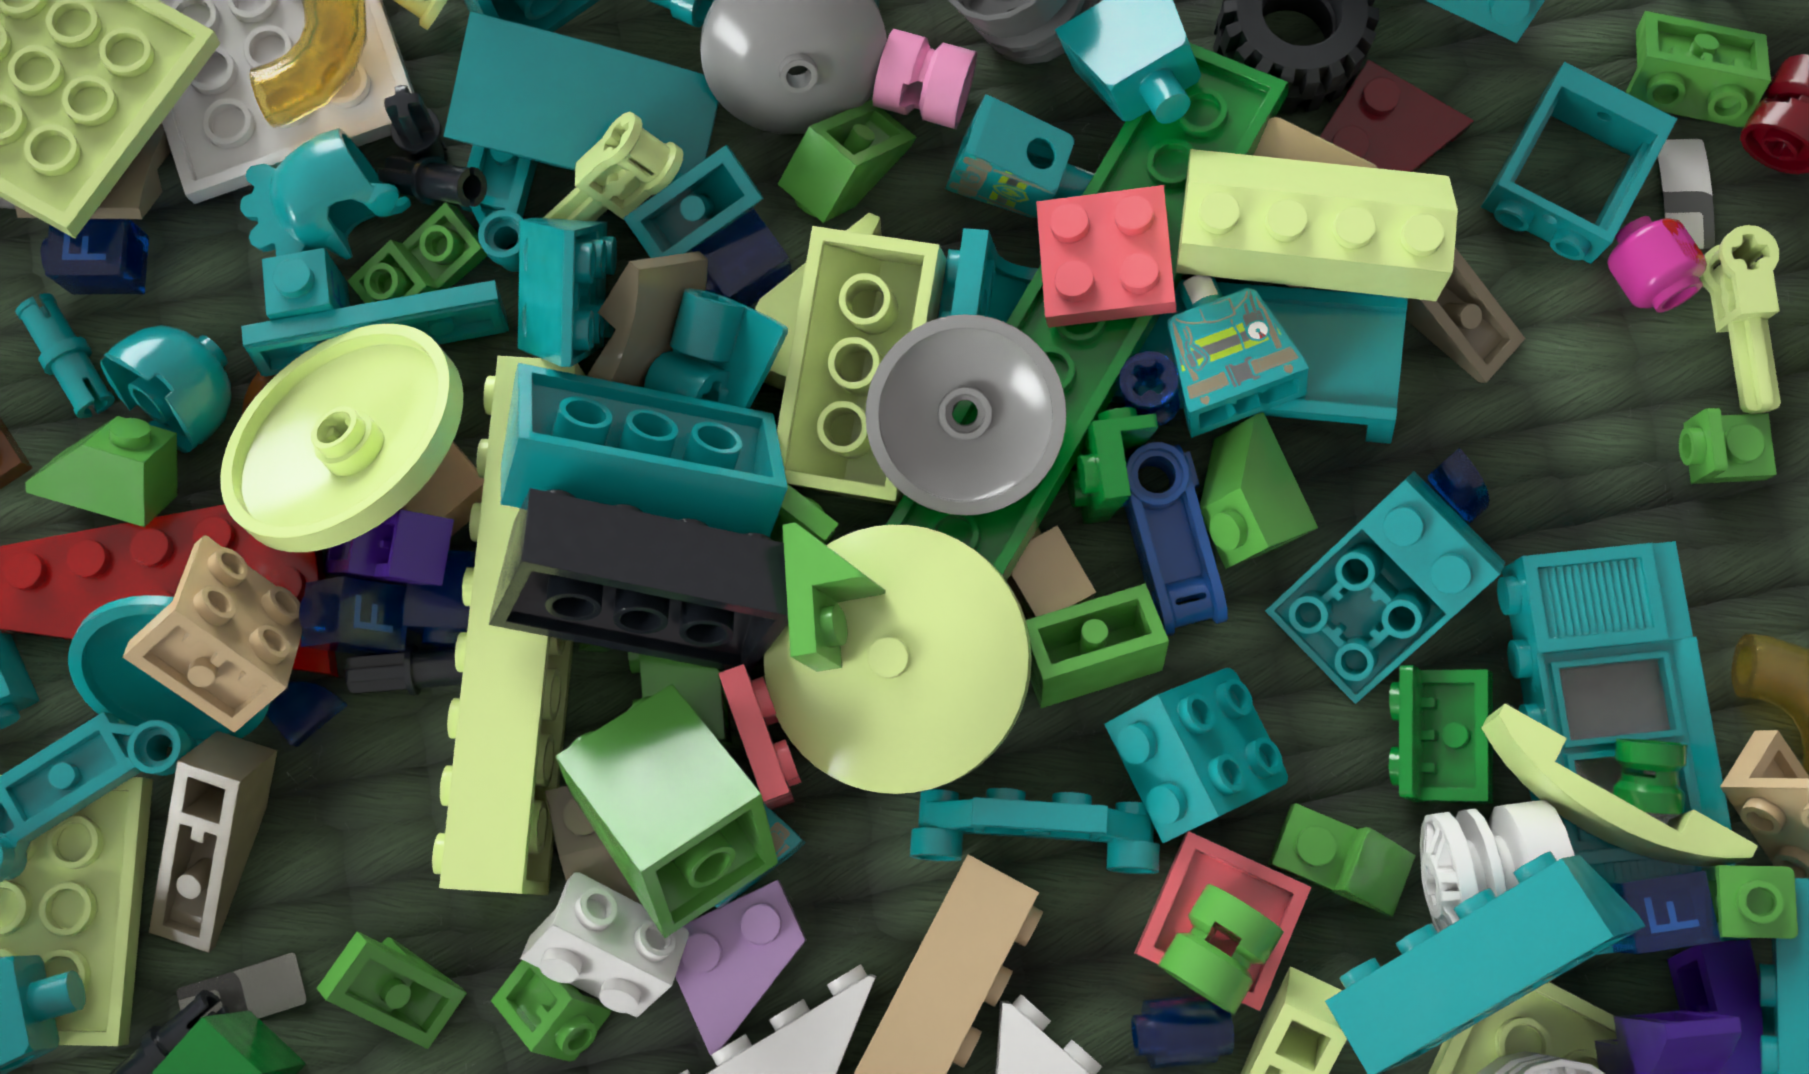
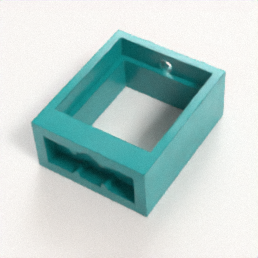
(1605, 115)

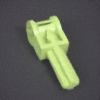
(619, 172)
(1742, 303)

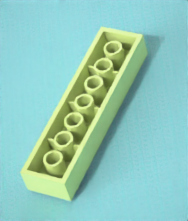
(508, 704)

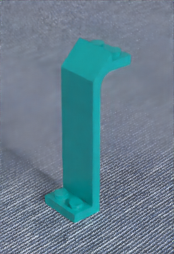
(1344, 336)

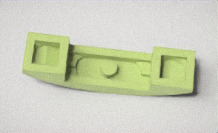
(1531, 755)

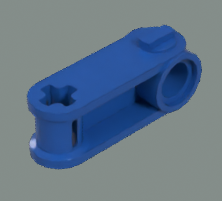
(1173, 540)

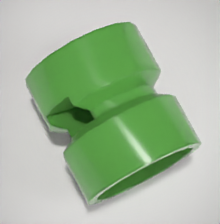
(1208, 969)

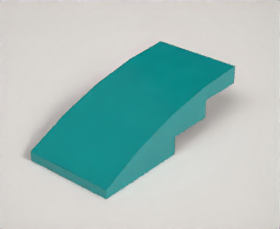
(559, 95)

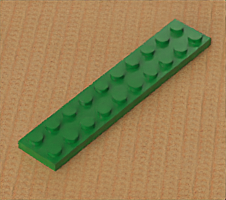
(1224, 115)

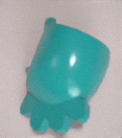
(317, 197)

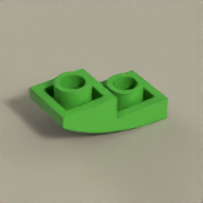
(425, 262)

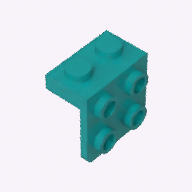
(1197, 752)

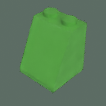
(670, 808)

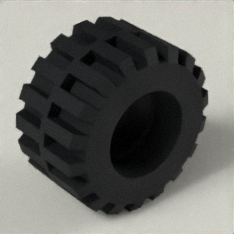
(1310, 70)

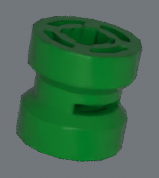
(1651, 792)

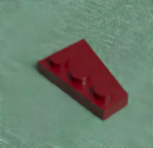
(1392, 121)

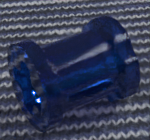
(1151, 370)

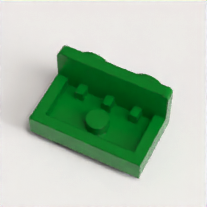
(1100, 472)
(1441, 735)

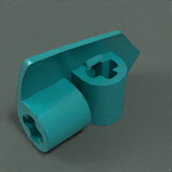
(717, 350)

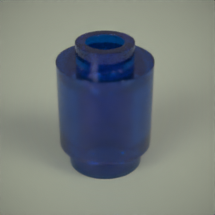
(1182, 1032)

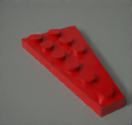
(65, 577)

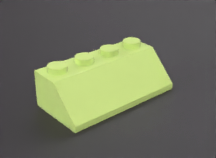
(1317, 225)
(851, 311)

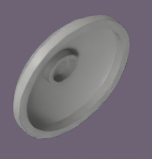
(756, 42)
(976, 463)

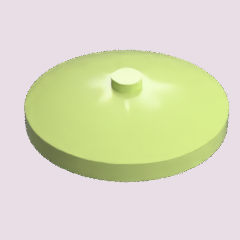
(342, 438)
(925, 668)

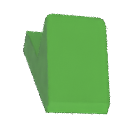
(814, 586)
(1342, 859)
(391, 989)

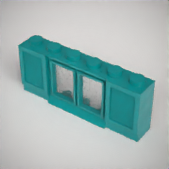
(1611, 657)

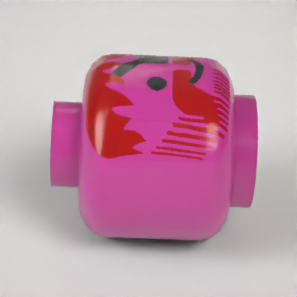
(1657, 263)

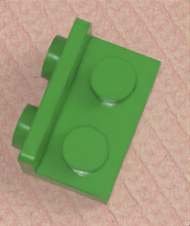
(1699, 69)

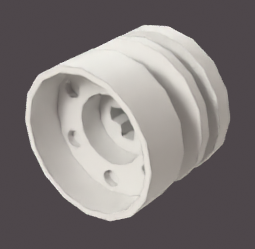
(1469, 856)

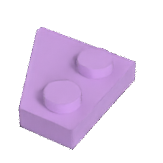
(735, 959)

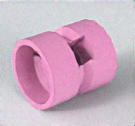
(924, 78)

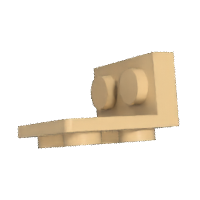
(222, 638)

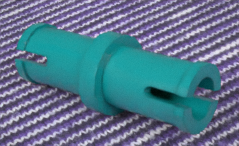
(65, 355)

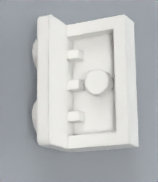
(606, 947)

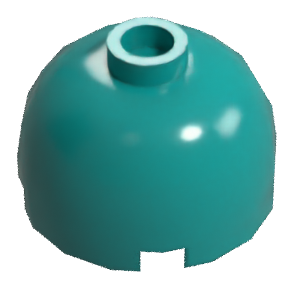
(172, 380)

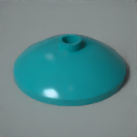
(119, 687)

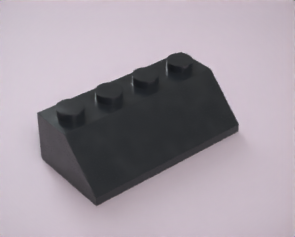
(641, 582)

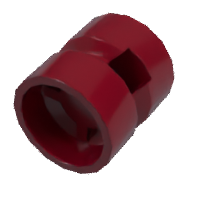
(1780, 123)

